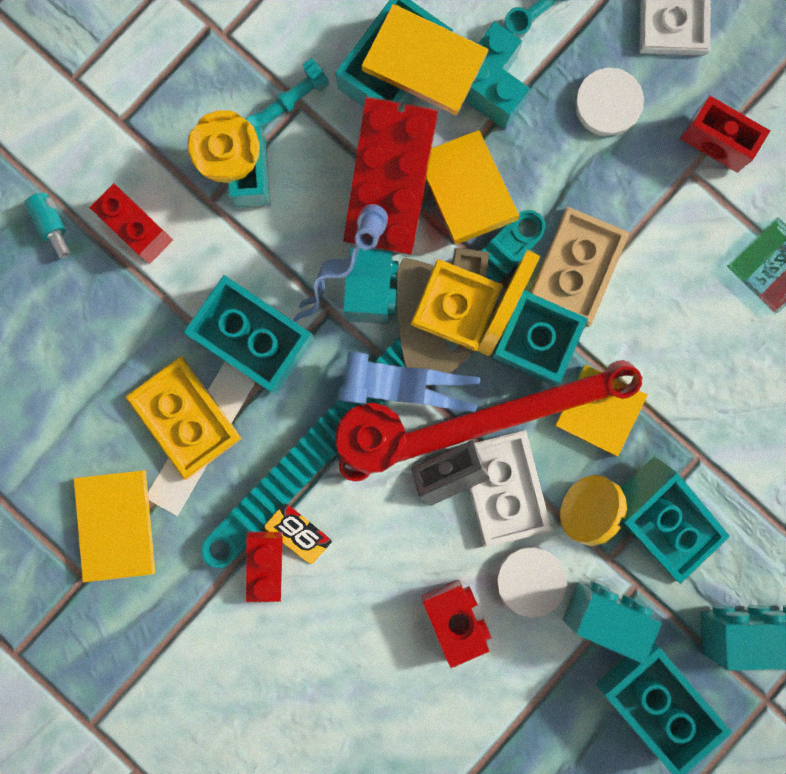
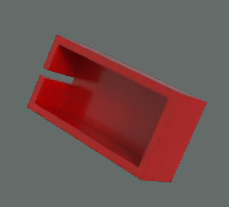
(392, 169)

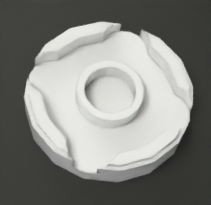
(609, 102)
(531, 581)

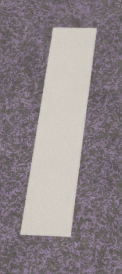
(229, 392)

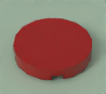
(370, 438)

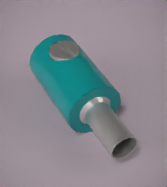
(47, 221)

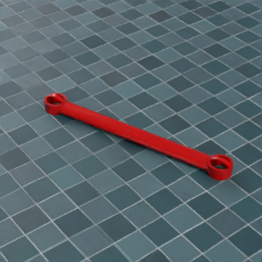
(514, 413)

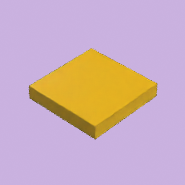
(456, 305)
(604, 421)

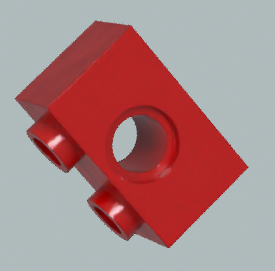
(724, 134)
(131, 223)
(456, 644)

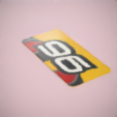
(299, 533)

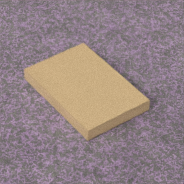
(579, 263)

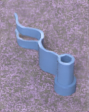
(371, 225)
(399, 384)

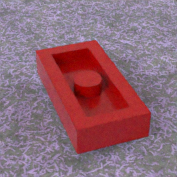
(264, 566)

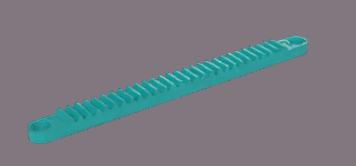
(319, 443)

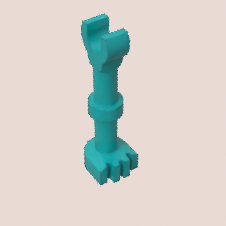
(314, 79)

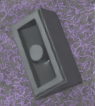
(450, 473)

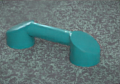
(520, 20)

